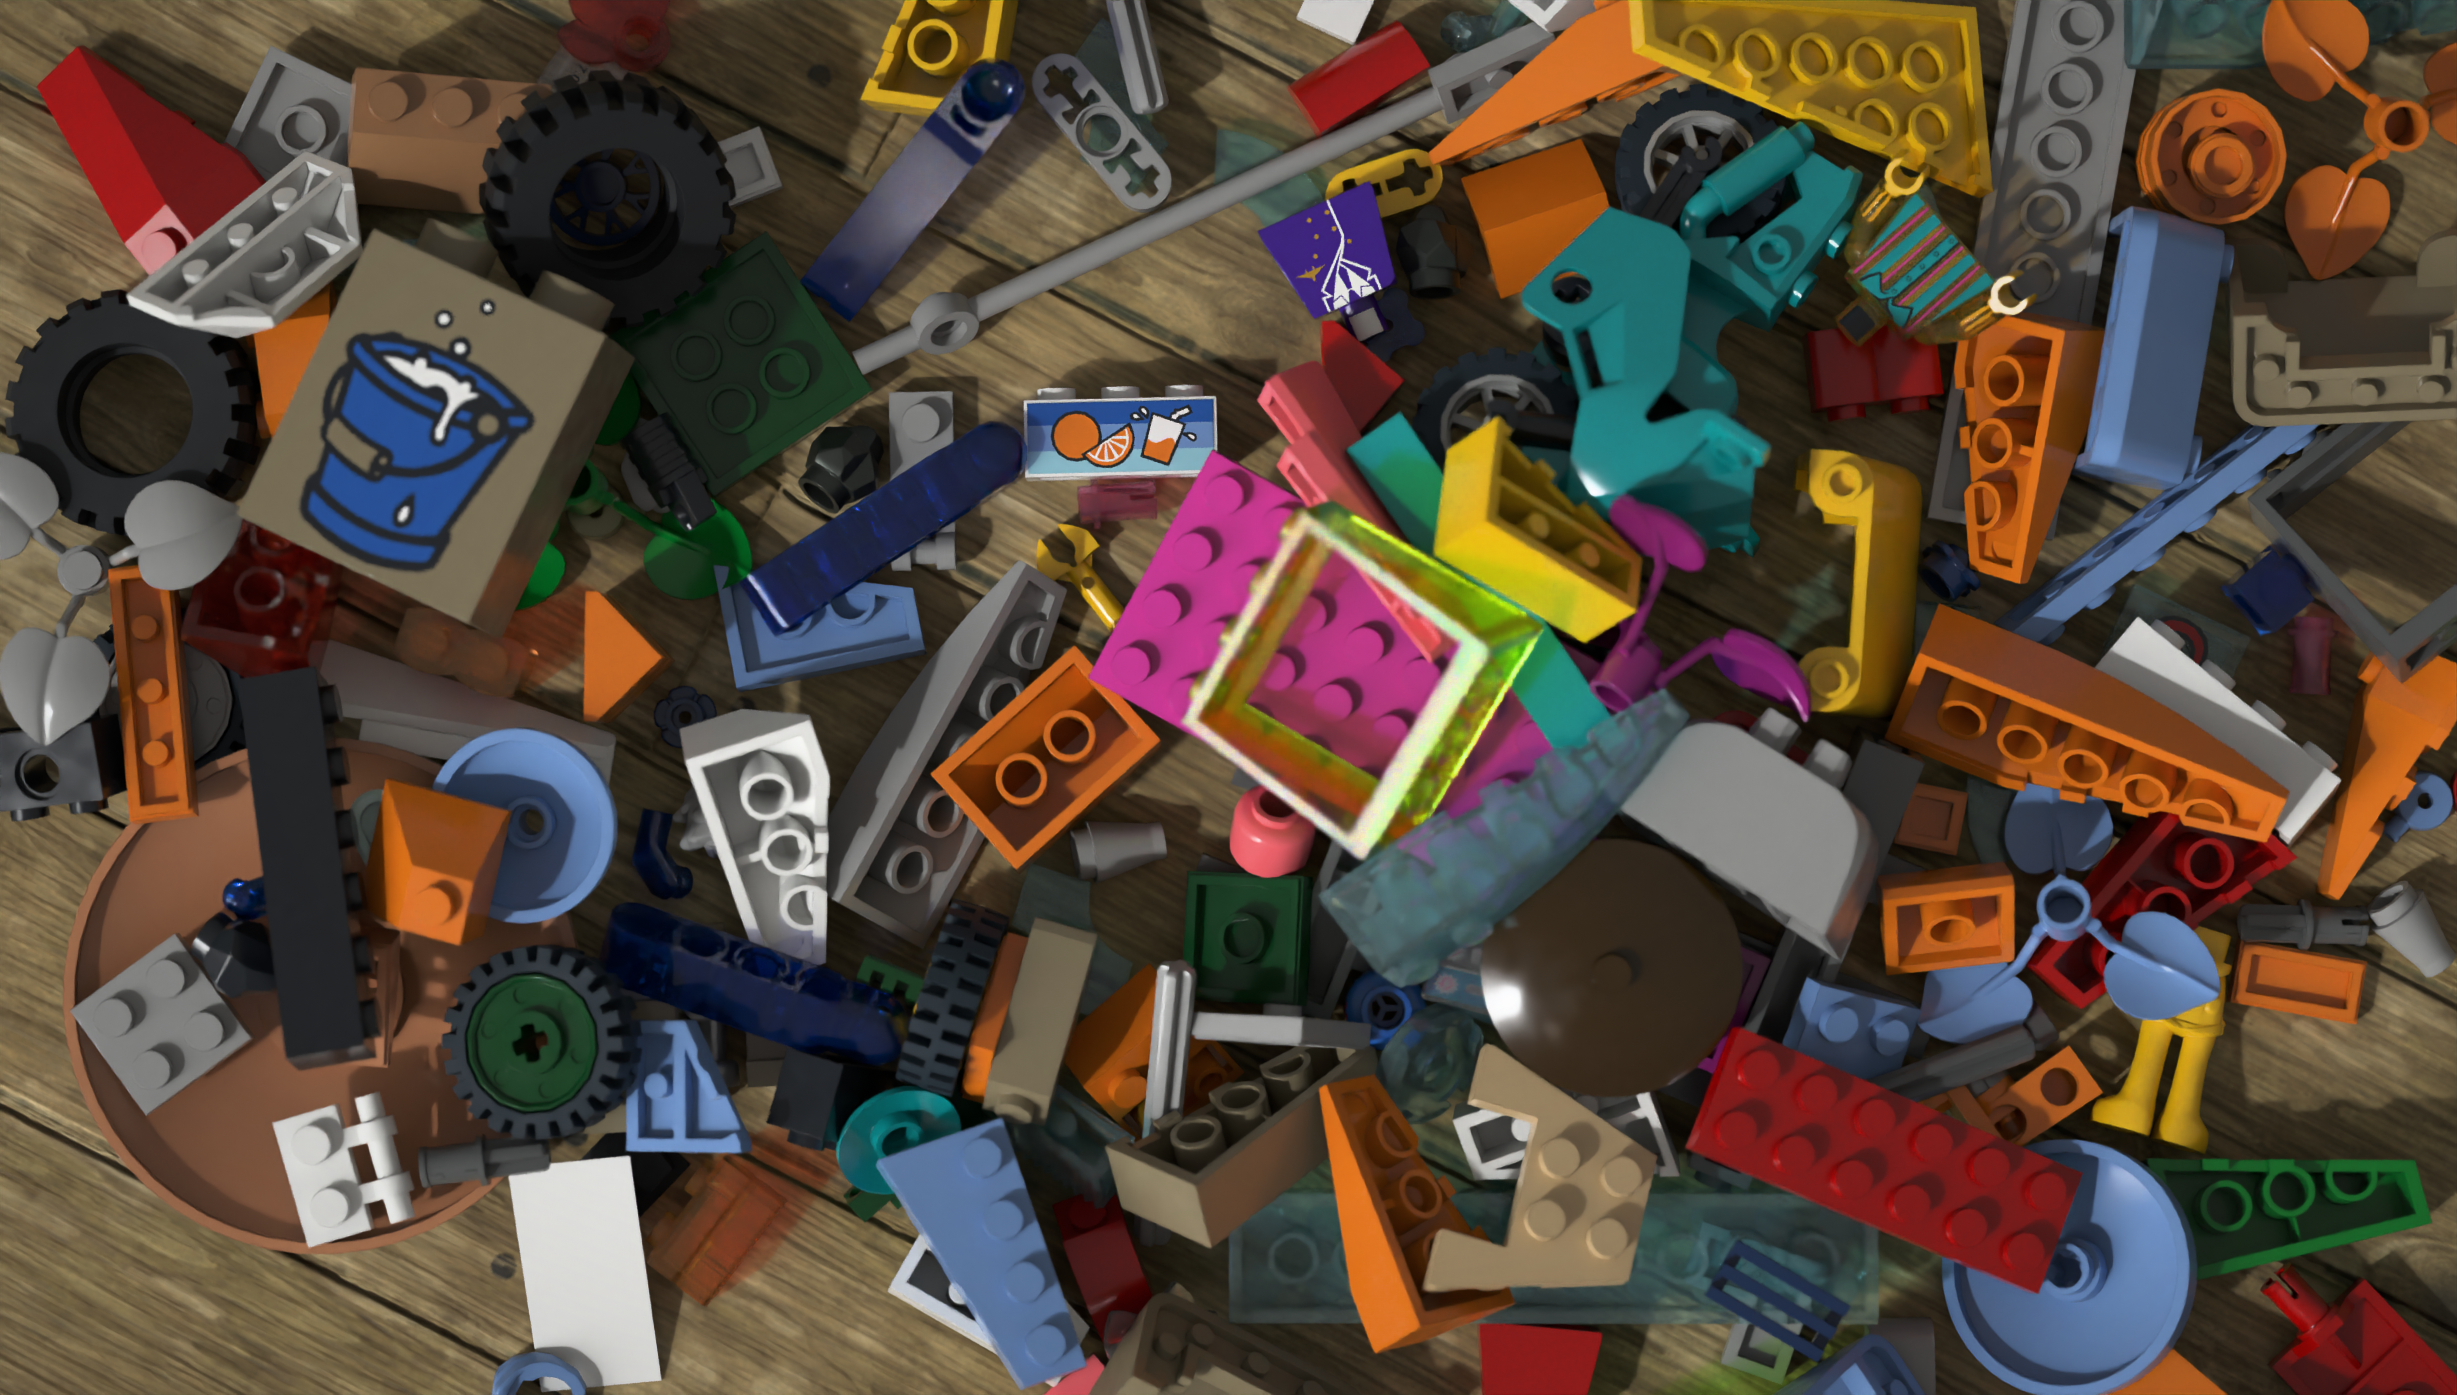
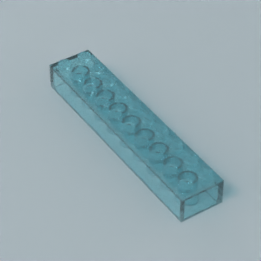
(1294, 1269)

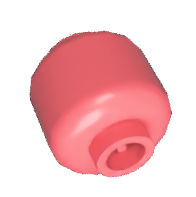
(1270, 835)

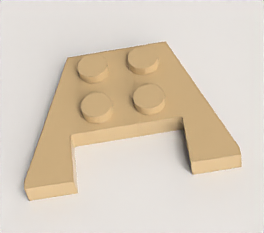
(1574, 1197)

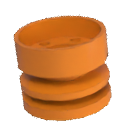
(2179, 126)

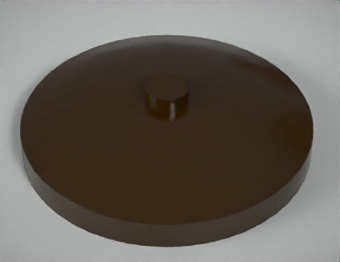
(1615, 970)

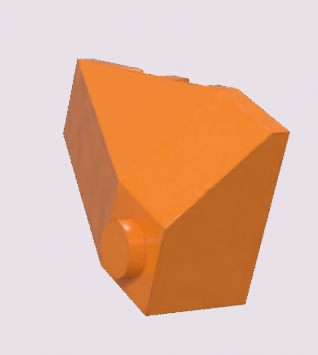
(1580, 64)

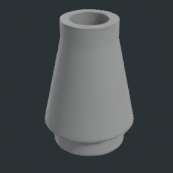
(1112, 848)
(2409, 925)

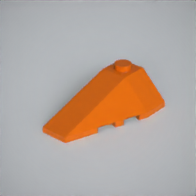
(2026, 419)
(2384, 738)
(1390, 1219)

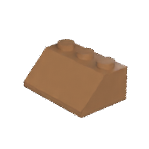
(425, 136)

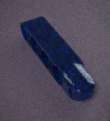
(916, 185)
(885, 525)
(750, 986)

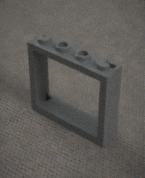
(2289, 490)

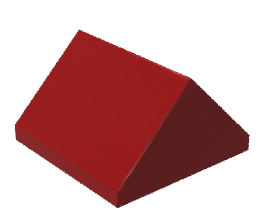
(1356, 374)

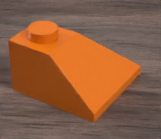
(434, 861)

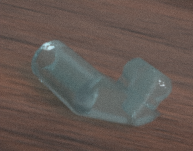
(1471, 31)

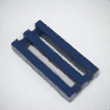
(1824, 1328)

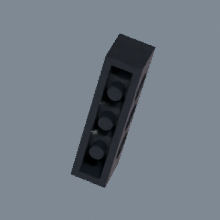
(88, 765)

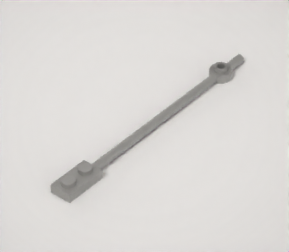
(1458, 89)

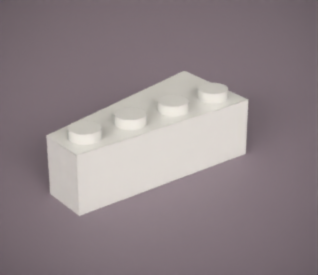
(2154, 665)

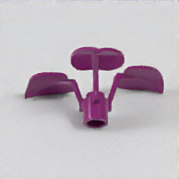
(1635, 660)

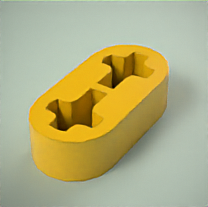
(1387, 170)

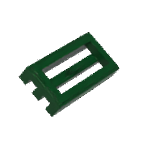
(892, 979)

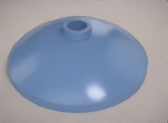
(540, 771)

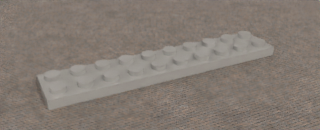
(2052, 185)

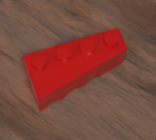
(2155, 869)

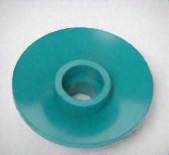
(890, 1125)

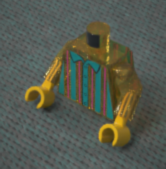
(1916, 271)

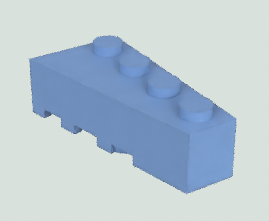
(986, 1236)

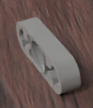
(1083, 86)

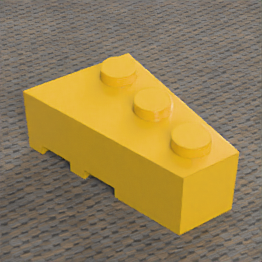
(1529, 540)

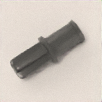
(2302, 924)
(482, 1160)

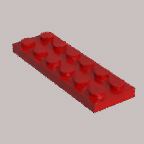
(1884, 1160)

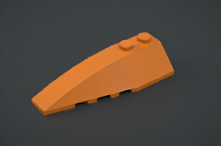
(2056, 723)

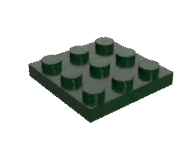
(743, 365)

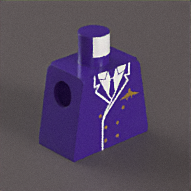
(1337, 258)

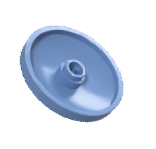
(2109, 1294)

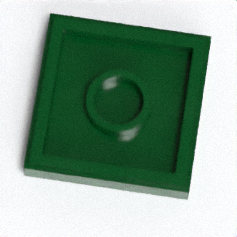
(1248, 937)

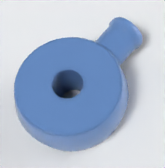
(2411, 815)

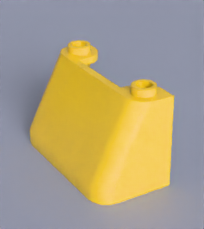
(1886, 513)

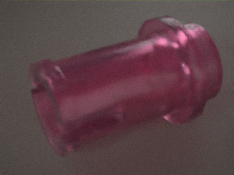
(1116, 502)
(2312, 655)

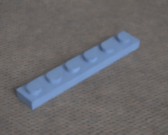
(2142, 537)

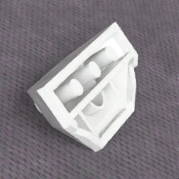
(262, 254)

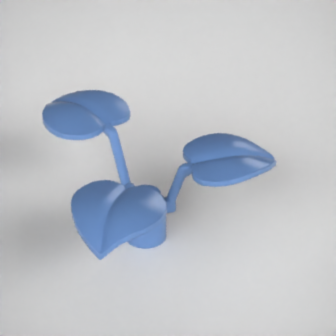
(2156, 967)

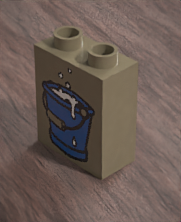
(441, 425)

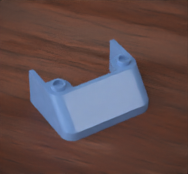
(2154, 350)

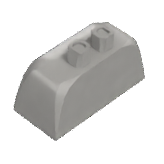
(1763, 823)

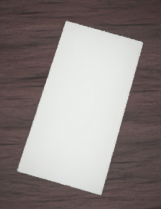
(586, 1271)

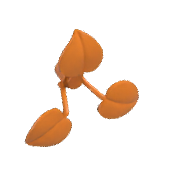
(2331, 213)

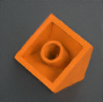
(1533, 211)
(618, 658)
(1946, 918)

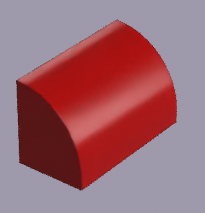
(1359, 79)

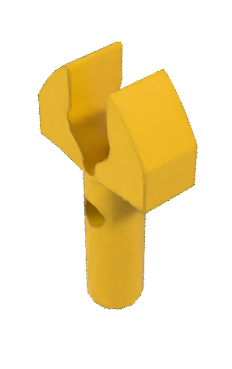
(1082, 575)

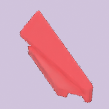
(1322, 470)

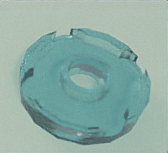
(1437, 1036)

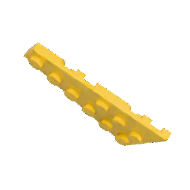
(1849, 68)

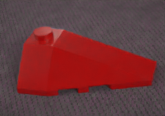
(145, 162)

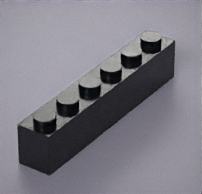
(309, 869)

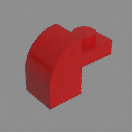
(1103, 1258)

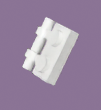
(326, 1175)

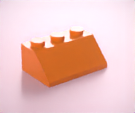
(1046, 760)

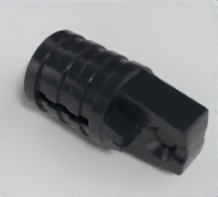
(670, 471)

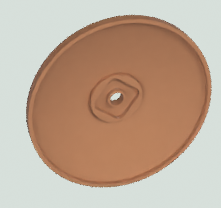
(215, 1141)

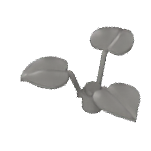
(179, 540)

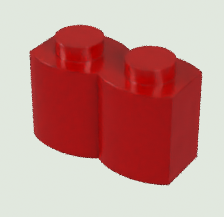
(1879, 372)

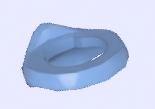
(531, 1367)

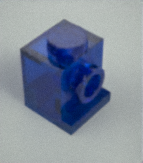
(2269, 590)

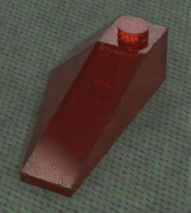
(265, 605)

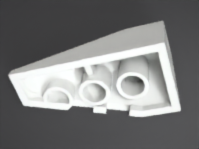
(768, 816)

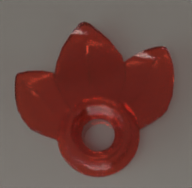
(602, 29)

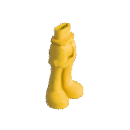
(2134, 1105)

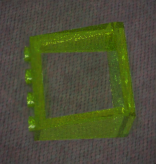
(1321, 786)

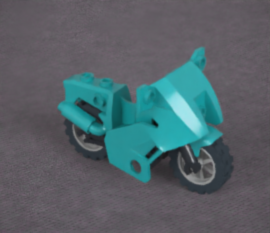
(1648, 320)

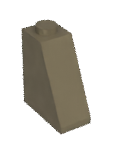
(1040, 1022)

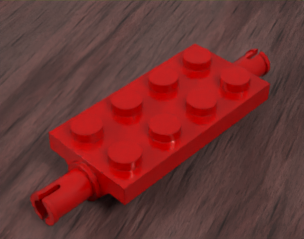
(2352, 1344)

